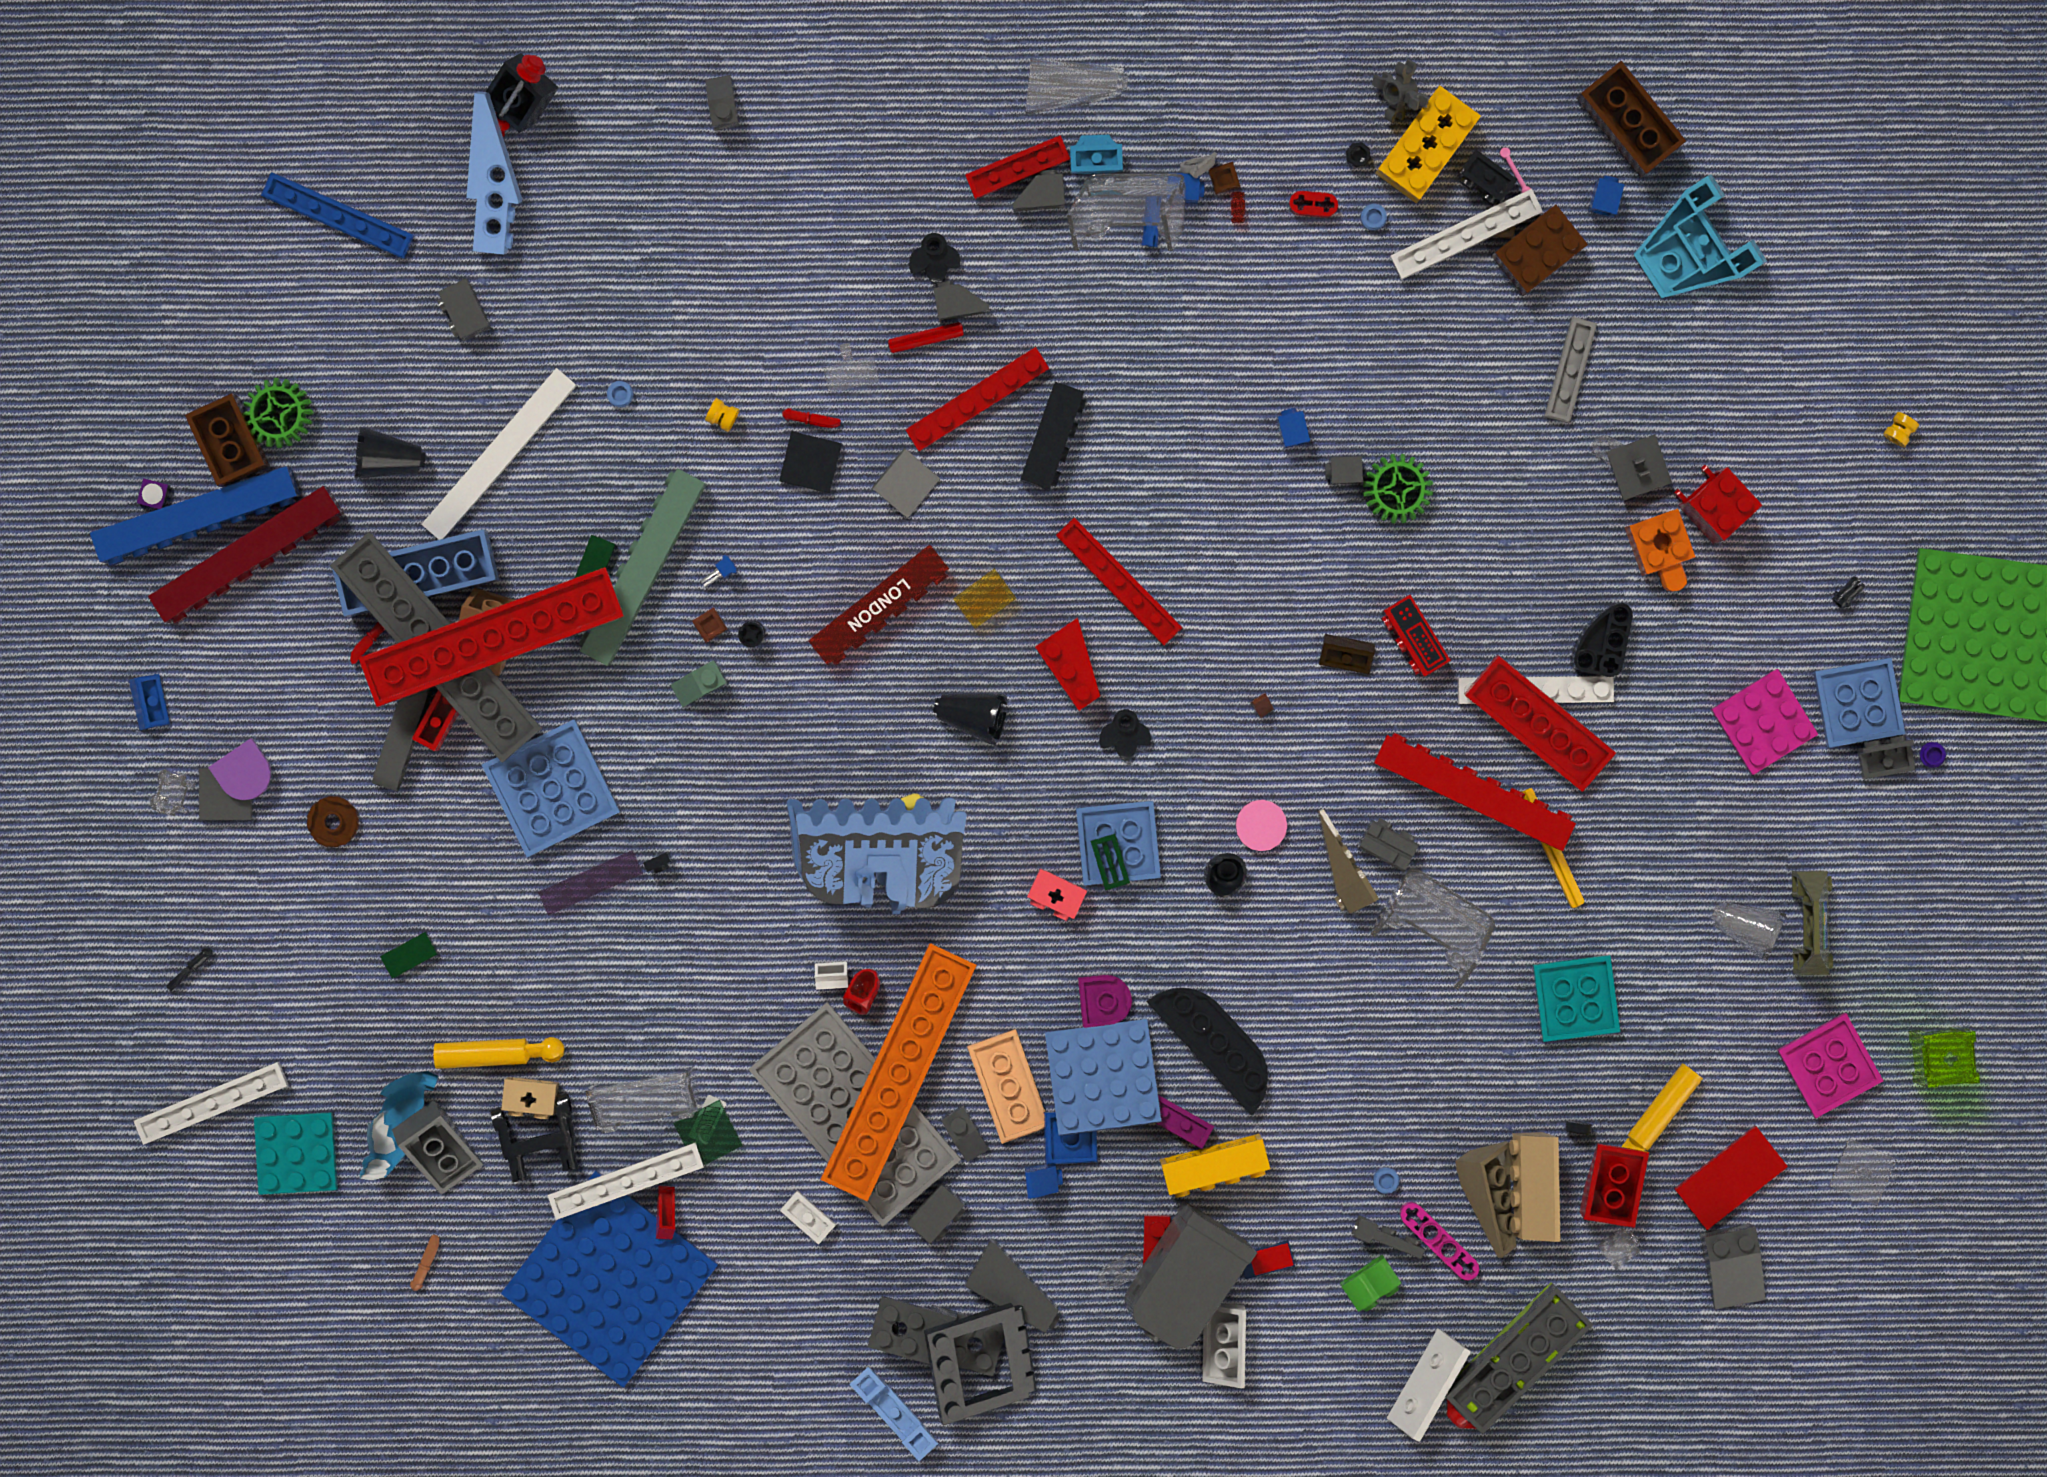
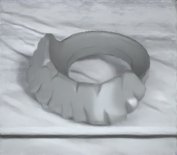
(1197, 170)

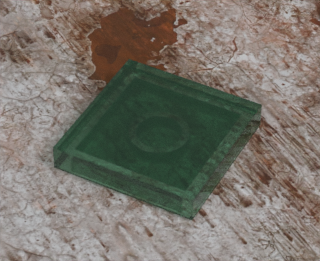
(711, 1132)

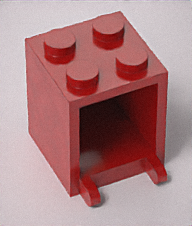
(1719, 504)

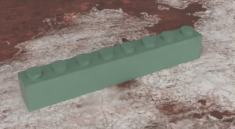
(645, 562)

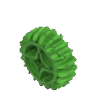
(290, 409)
(1399, 500)

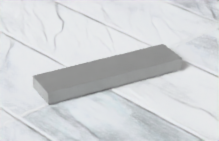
(1570, 370)

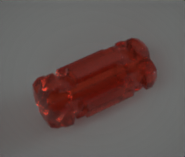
(1238, 207)

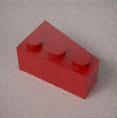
(1070, 664)

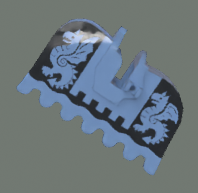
(909, 851)

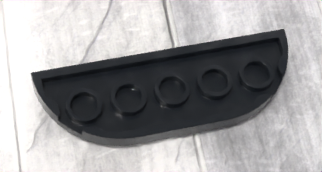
(1216, 1042)

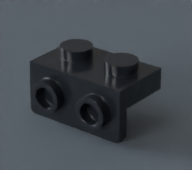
(1486, 178)

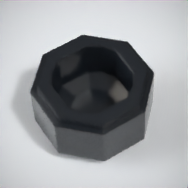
(1358, 155)

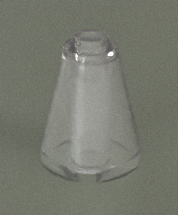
(1749, 926)

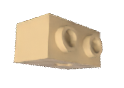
(517, 1088)

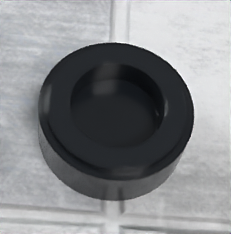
(1578, 1127)

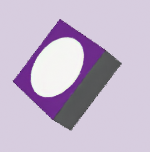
(153, 494)

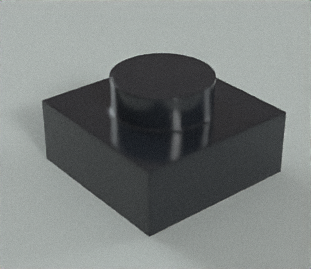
(658, 863)

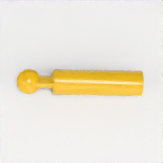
(495, 1052)
(1663, 1109)

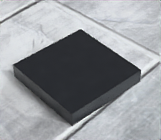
(810, 462)

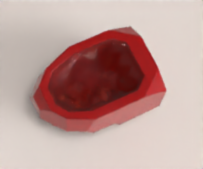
(862, 991)

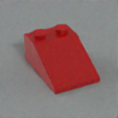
(1614, 1185)

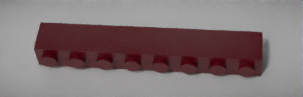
(245, 555)

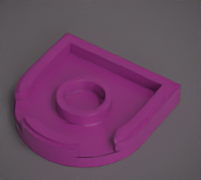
(1103, 1000)

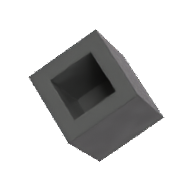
(1344, 470)

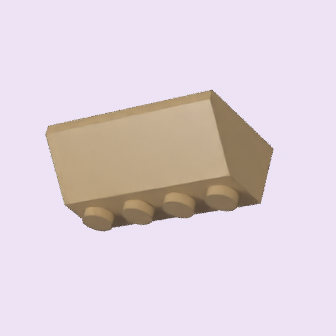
(1535, 1186)

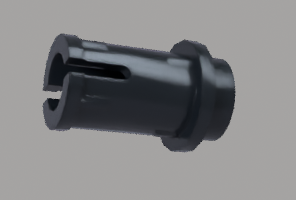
(1848, 593)

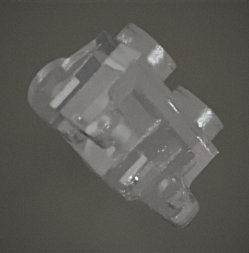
(171, 793)

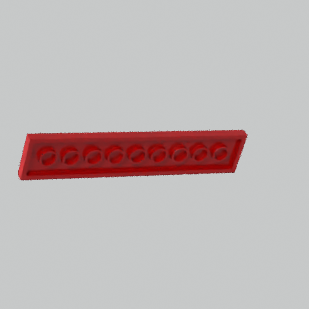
(491, 637)

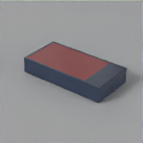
(1270, 1259)

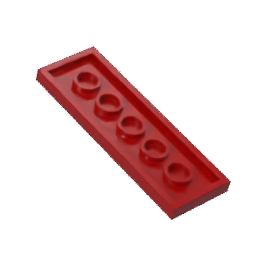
(1540, 723)

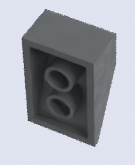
(436, 1147)
(1733, 1265)

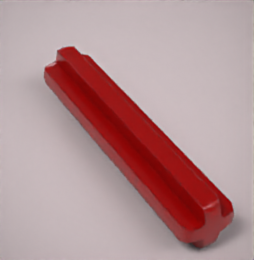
(925, 337)

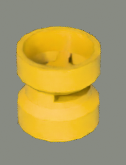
(716, 413)
(1901, 429)

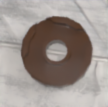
(348, 821)

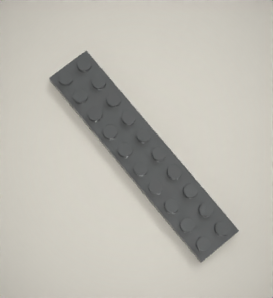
(409, 613)

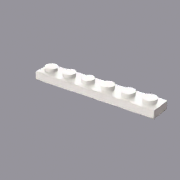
(1466, 234)
(1560, 688)
(211, 1103)
(625, 1181)

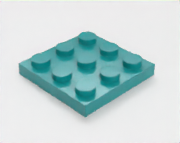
(1576, 998)
(295, 1153)

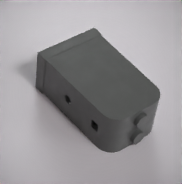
(1186, 1277)

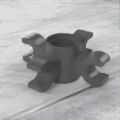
(1400, 91)

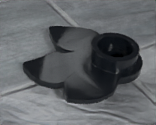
(934, 262)
(1125, 738)

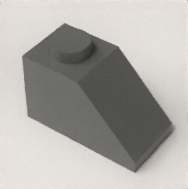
(722, 103)
(1042, 193)
(957, 302)
(964, 1133)

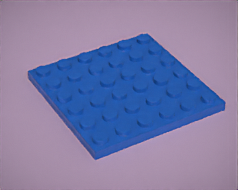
(609, 1283)

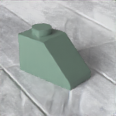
(699, 683)

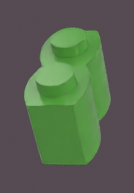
(1371, 1283)

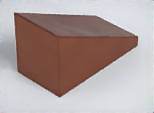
(1262, 705)

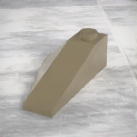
(1348, 880)
(1487, 1185)

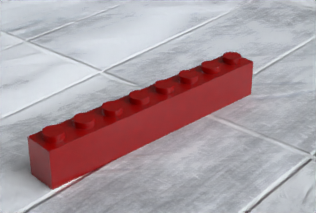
(1475, 792)

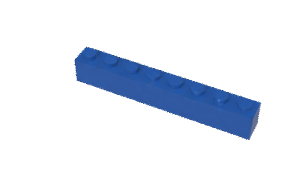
(195, 515)

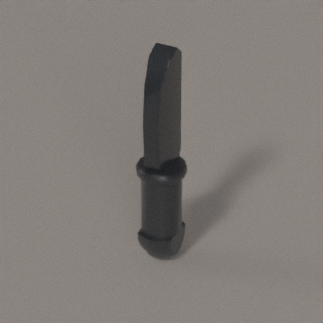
(192, 966)

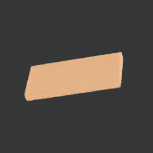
(1008, 1085)

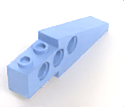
(486, 153)

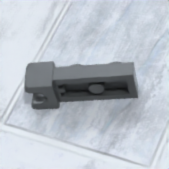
(1367, 1230)

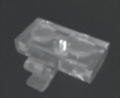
(850, 372)

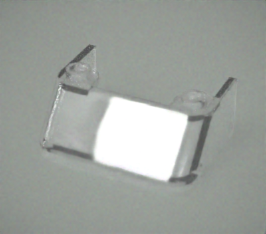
(1128, 201)
(1441, 916)
(644, 1100)

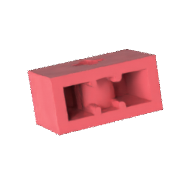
(1071, 893)

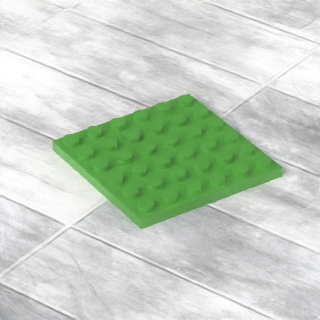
(1977, 636)

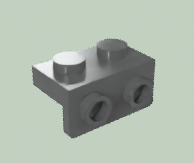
(1886, 758)

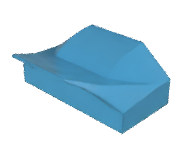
(1096, 155)

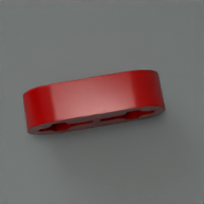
(1313, 197)

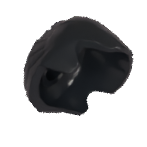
(1225, 874)

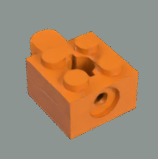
(1661, 547)

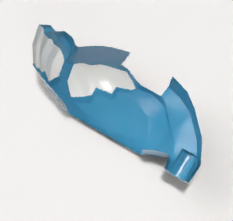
(403, 1099)

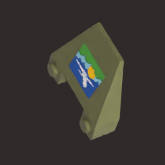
(1813, 889)

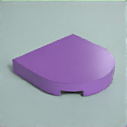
(243, 771)

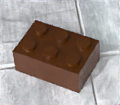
(1539, 250)
(227, 440)

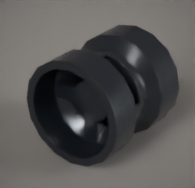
(749, 636)

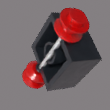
(521, 92)

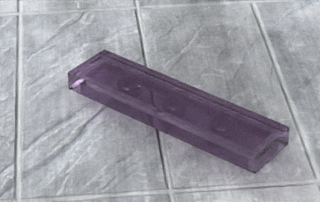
(590, 882)

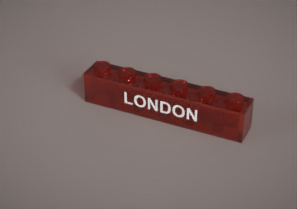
(878, 605)

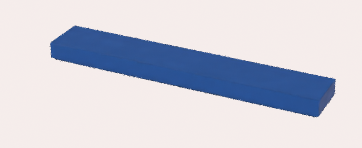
(337, 215)

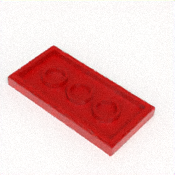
(1731, 1177)

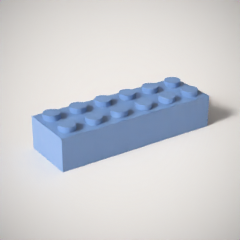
(437, 568)

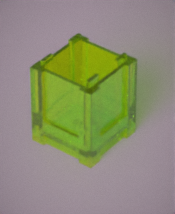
(1929, 1055)

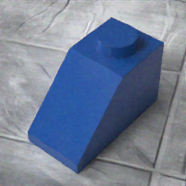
(1042, 1180)

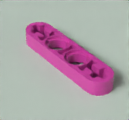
(1439, 1240)

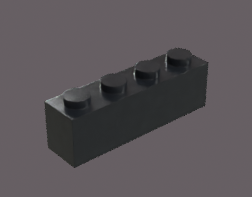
(1052, 436)

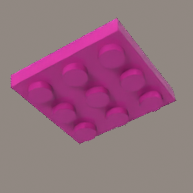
(1764, 721)
(1830, 1065)

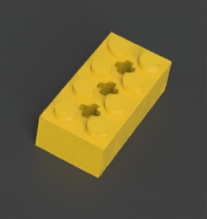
(1431, 161)
(1215, 1164)

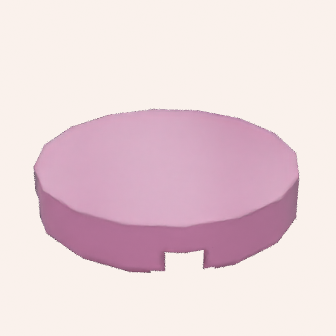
(1261, 825)

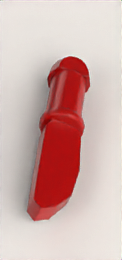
(814, 419)
(364, 644)

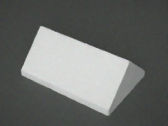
(1225, 1346)

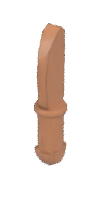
(424, 1266)

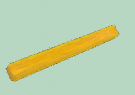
(1560, 866)

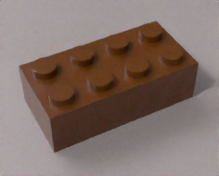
(1631, 119)

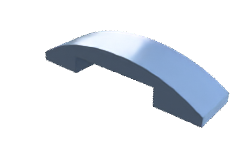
(894, 1413)

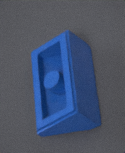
(149, 701)

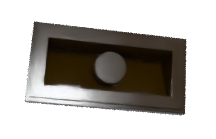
(1347, 654)

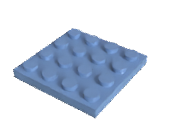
(551, 788)
(1103, 1077)

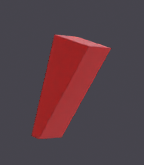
(665, 1213)

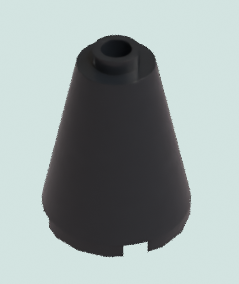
(385, 455)
(974, 714)

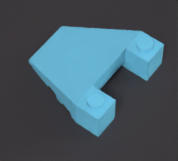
(1688, 250)

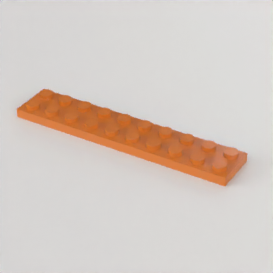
(898, 1072)

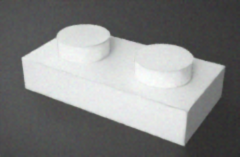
(808, 1217)

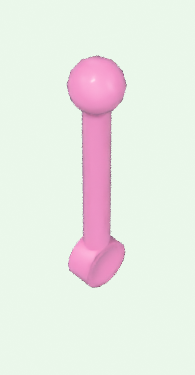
(1505, 153)

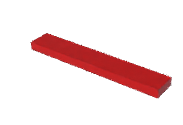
(1119, 581)

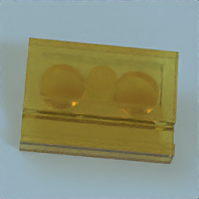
(984, 598)

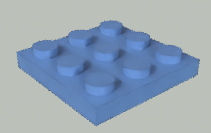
(1859, 702)
(1135, 834)

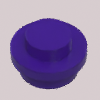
(1932, 754)

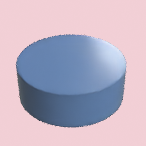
(1373, 217)
(620, 394)
(1386, 1180)

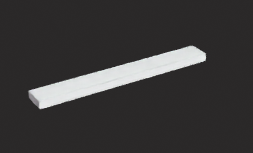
(499, 454)

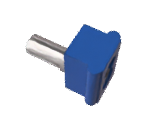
(724, 569)

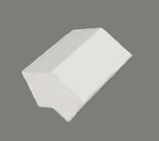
(831, 975)

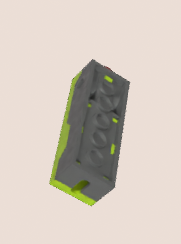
(1515, 1360)

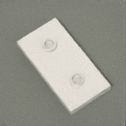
(1428, 1385)

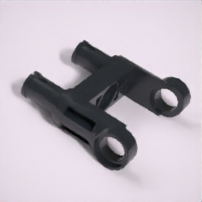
(561, 1140)

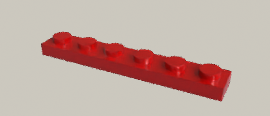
(977, 399)

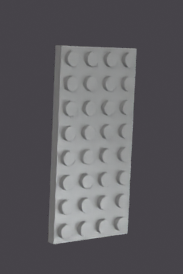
(816, 1083)

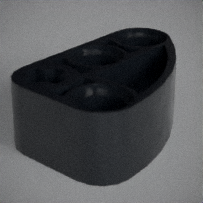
(1595, 642)

